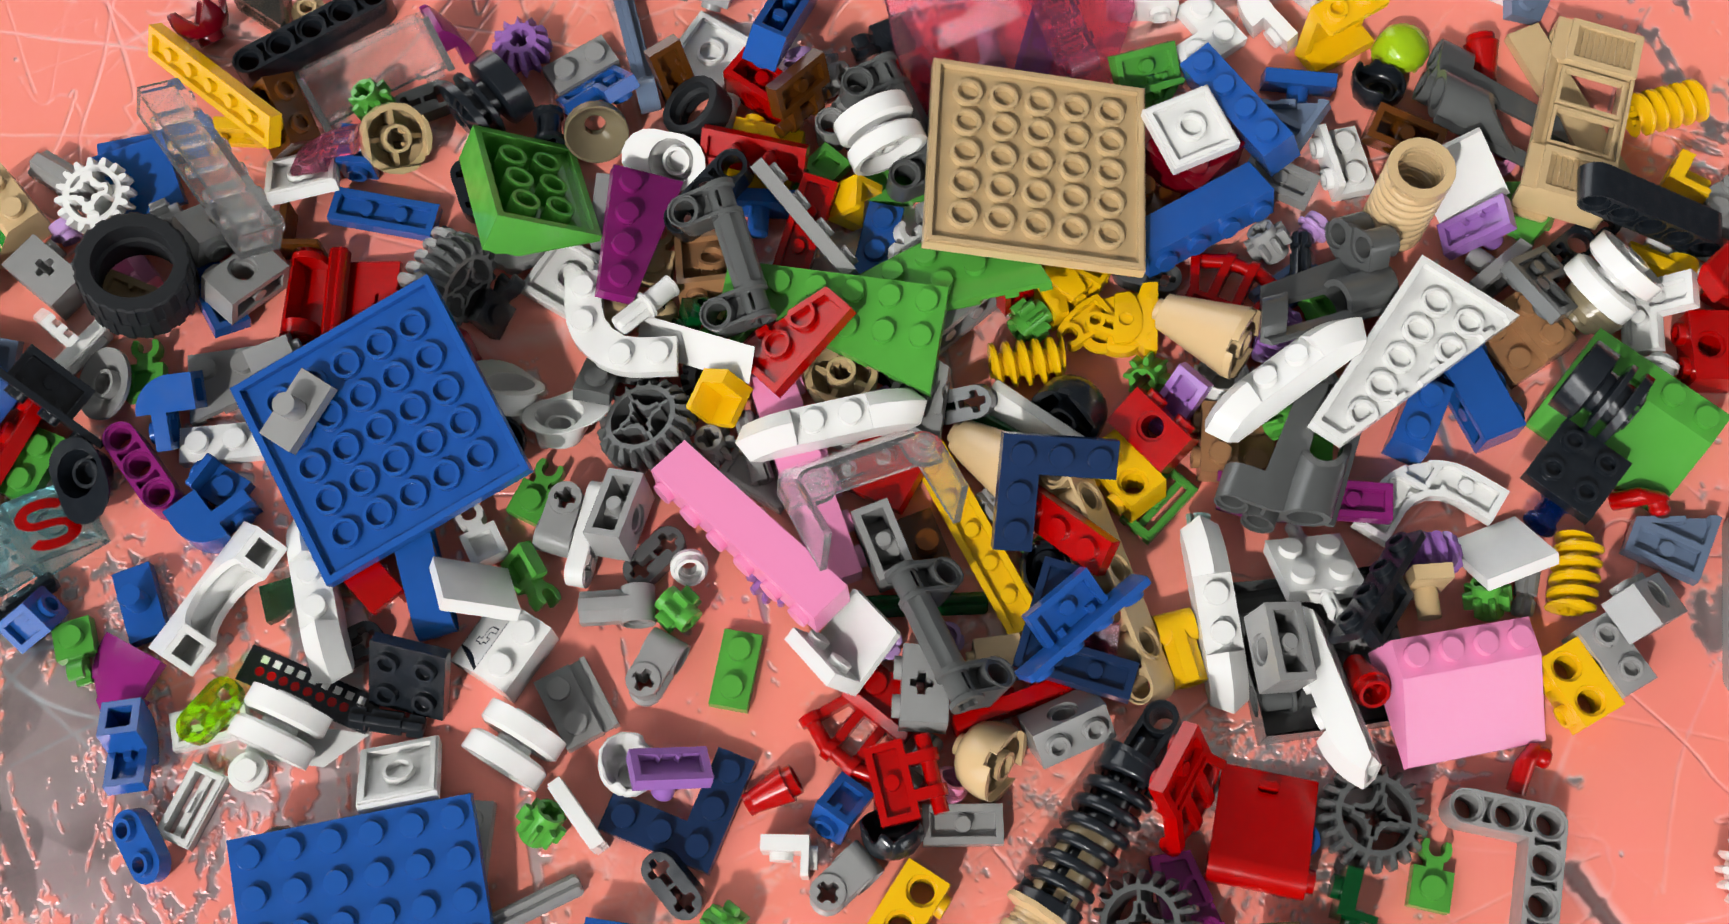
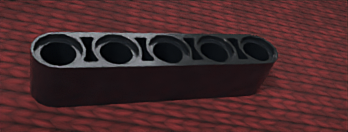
(312, 37)
(1649, 209)

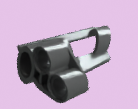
(1468, 100)
(1355, 282)
(1295, 482)

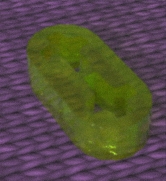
(210, 711)

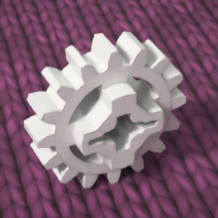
(93, 194)

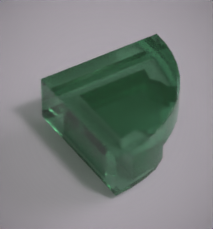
(277, 600)

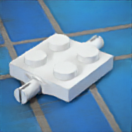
(1313, 568)

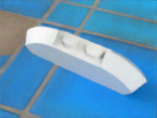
(1285, 378)
(831, 423)
(319, 614)
(1215, 614)
(1346, 739)

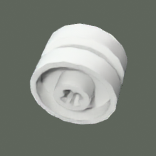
(879, 132)
(1613, 277)
(281, 721)
(517, 739)

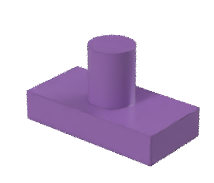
(1477, 227)
(1184, 392)
(669, 769)

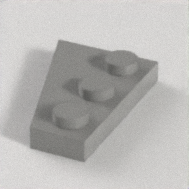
(220, 373)

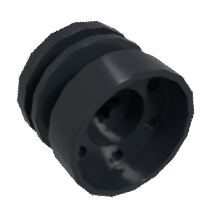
(490, 95)
(1602, 392)

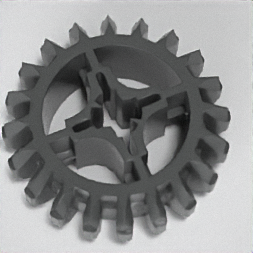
(459, 271)
(646, 425)
(1389, 822)
(1145, 908)

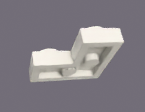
(1208, 24)
(1646, 328)

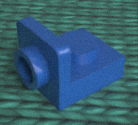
(356, 166)
(216, 481)
(32, 619)
(839, 808)

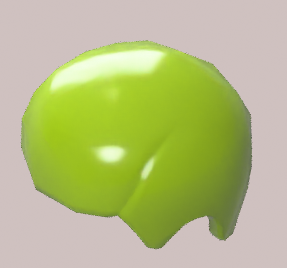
(1401, 46)

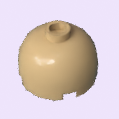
(395, 138)
(837, 377)
(987, 756)

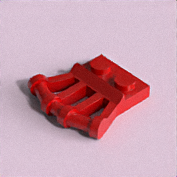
(1227, 263)
(870, 703)
(1184, 786)

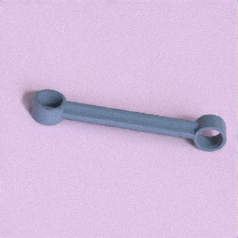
(634, 46)

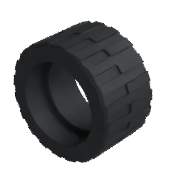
(127, 237)

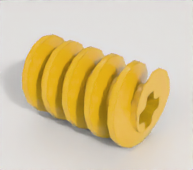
(1667, 107)
(1027, 362)
(1572, 574)

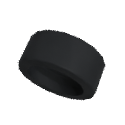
(688, 97)

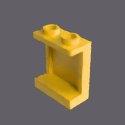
(1335, 33)

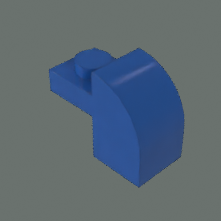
(163, 401)
(209, 527)
(132, 745)

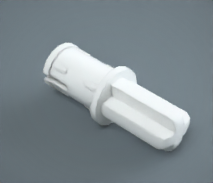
(645, 305)

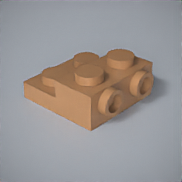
(700, 267)
(1528, 342)
(1213, 453)

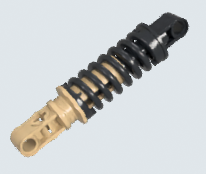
(1091, 829)

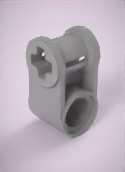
(557, 524)
(659, 661)
(849, 874)

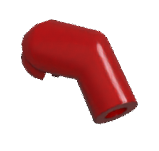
(1635, 497)
(1524, 766)

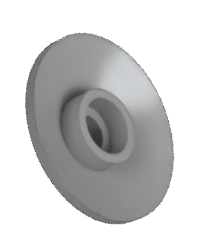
(110, 376)

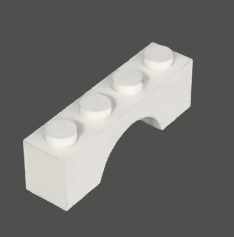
(195, 624)

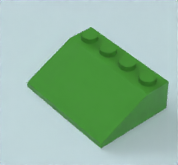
(526, 193)
(1664, 435)

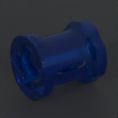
(1544, 517)

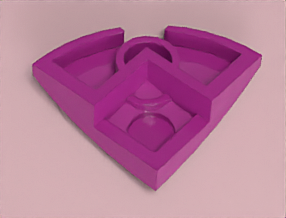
(449, 34)
(123, 671)

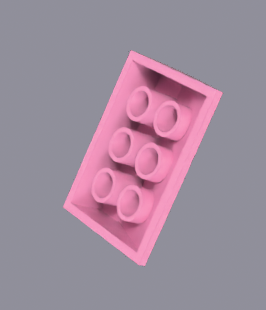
(1464, 691)

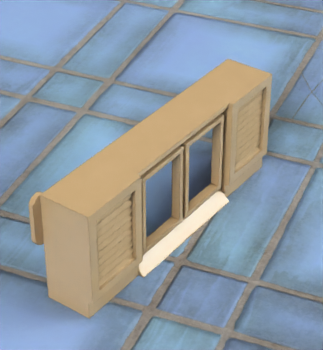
(1551, 166)

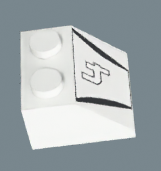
(506, 652)

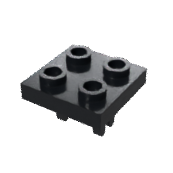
(1576, 471)
(409, 676)

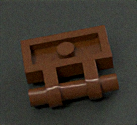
(799, 92)

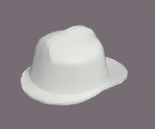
(664, 154)
(511, 386)
(561, 420)

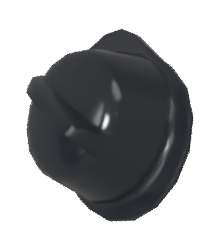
(81, 479)

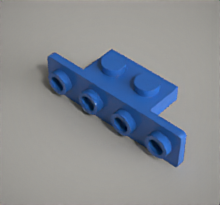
(1071, 615)

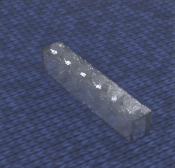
(210, 168)

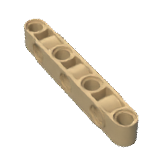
(1138, 633)

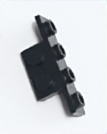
(50, 388)
(1381, 596)

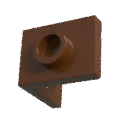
(289, 242)

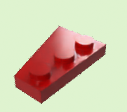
(797, 339)

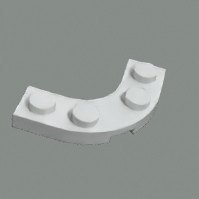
(607, 347)
(1437, 482)

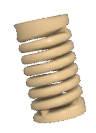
(1411, 188)

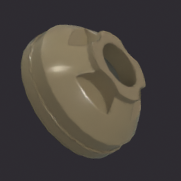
(600, 144)
(1587, 317)

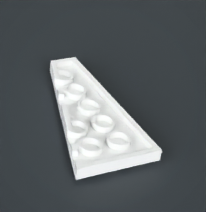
(1416, 339)

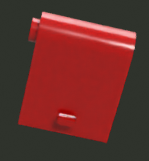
(306, 290)
(1263, 833)

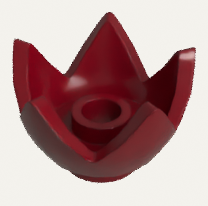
(207, 24)

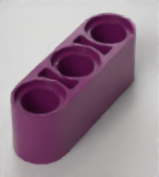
(134, 459)

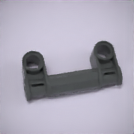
(879, 76)
(718, 210)
(921, 590)

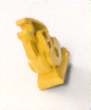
(1068, 290)
(1114, 325)

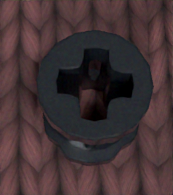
(548, 123)

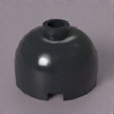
(1075, 403)

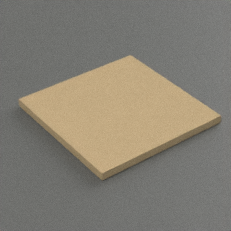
(1035, 168)

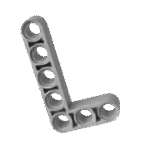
(1529, 842)

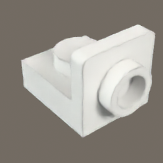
(784, 847)

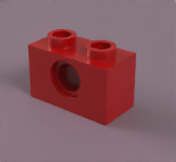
(749, 84)
(1710, 332)
(1132, 422)

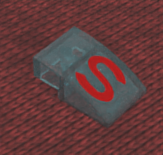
(41, 538)

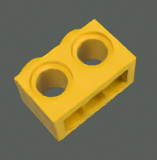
(1132, 472)
(1583, 680)
(899, 903)

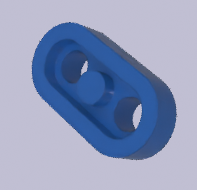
(141, 845)

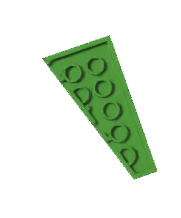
(967, 276)
(894, 324)

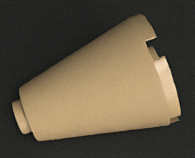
(1209, 330)
(977, 450)

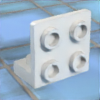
(848, 645)

